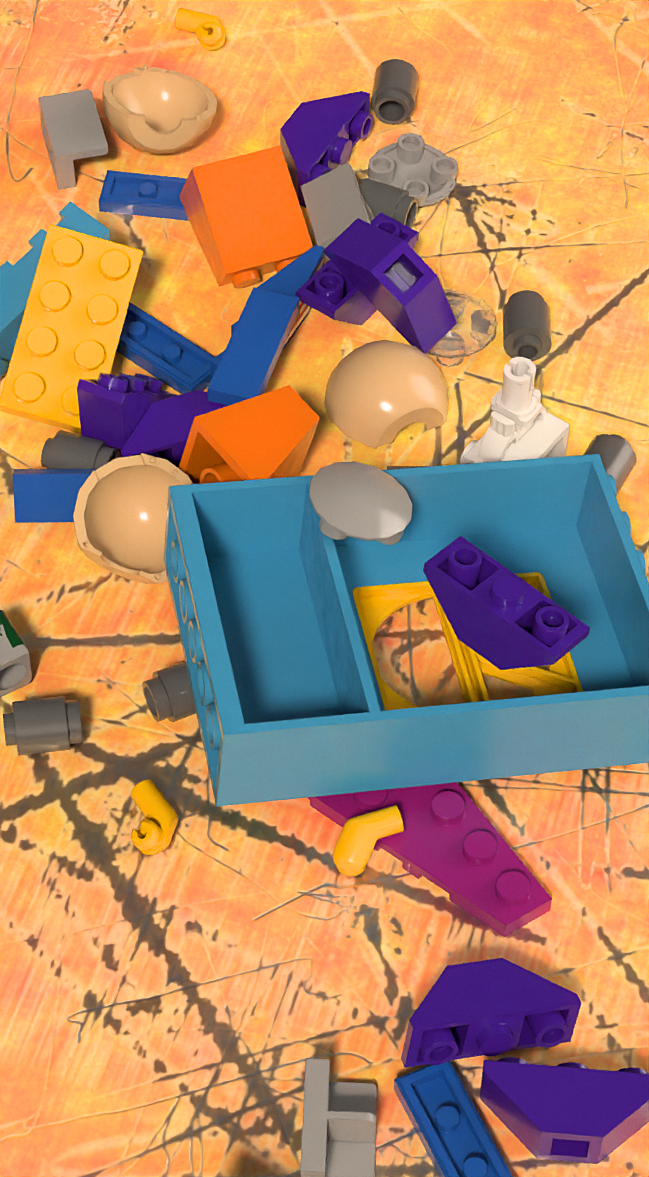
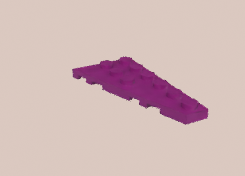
(453, 848)

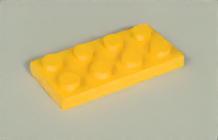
(68, 325)

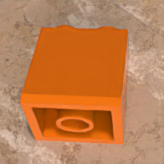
(246, 216)
(250, 439)

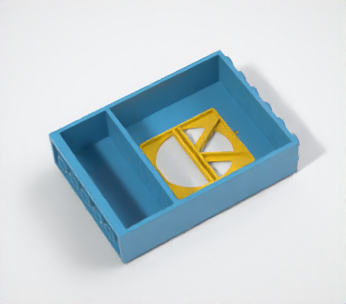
(287, 622)

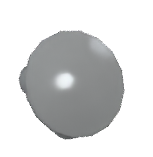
(415, 168)
(360, 503)

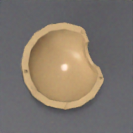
(158, 109)
(384, 390)
(124, 516)

